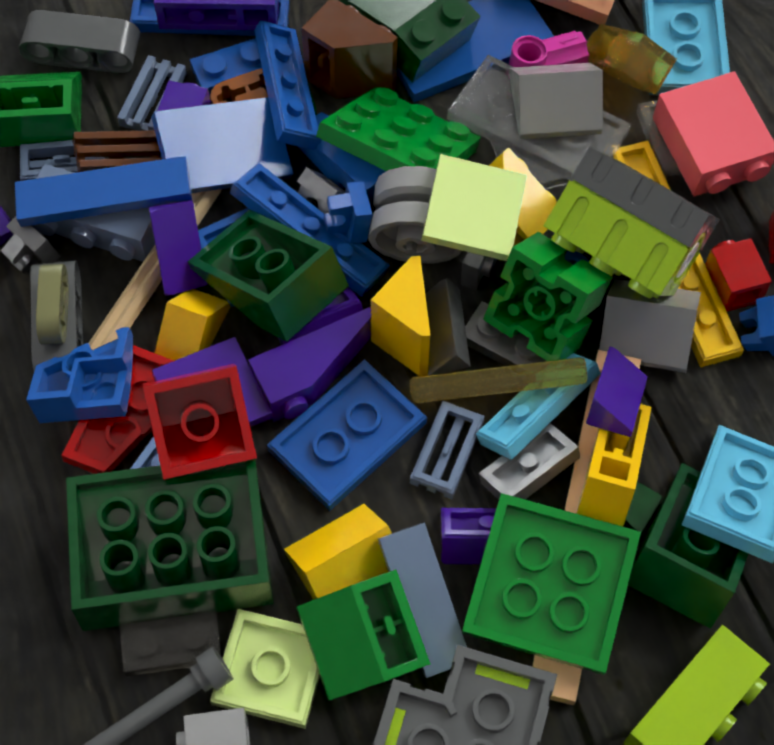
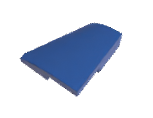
(84, 382)

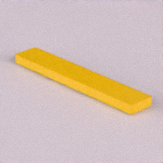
(713, 334)

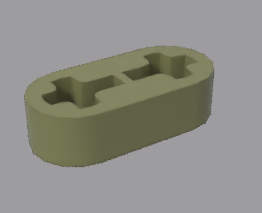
(52, 304)

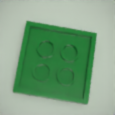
(395, 132)
(552, 583)

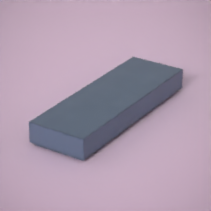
(426, 592)

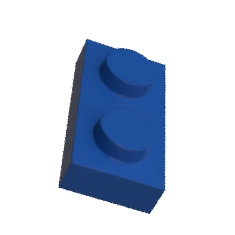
(225, 64)

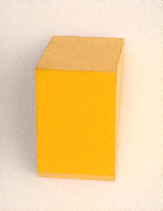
(190, 323)

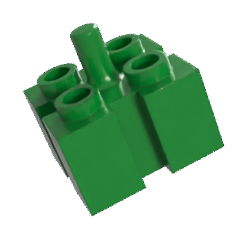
(546, 298)

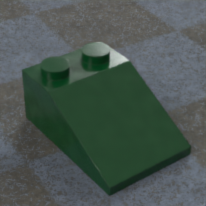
(424, 28)
(271, 273)
(683, 565)

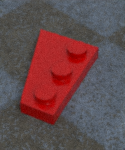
(105, 442)

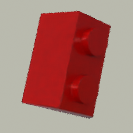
(199, 421)

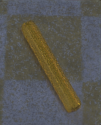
(499, 380)

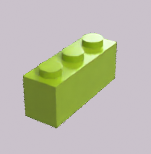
(704, 695)

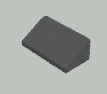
(447, 329)

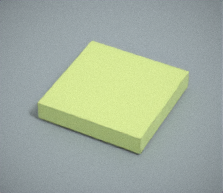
(474, 207)
(270, 670)

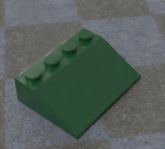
(165, 544)

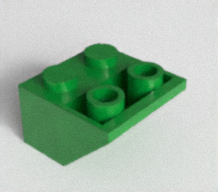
(39, 107)
(363, 635)

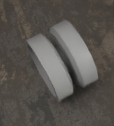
(401, 213)

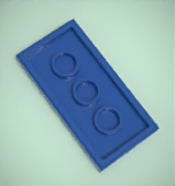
(494, 36)

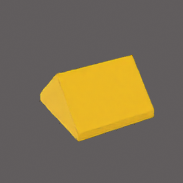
(401, 318)
(340, 552)

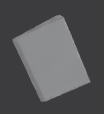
(557, 100)
(651, 328)

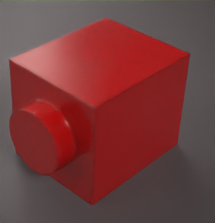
(738, 273)

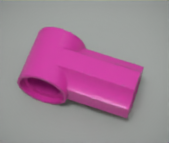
(556, 50)

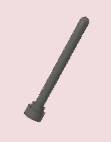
(205, 674)

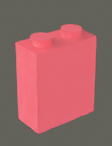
(714, 134)

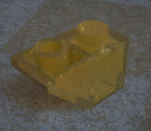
(630, 57)

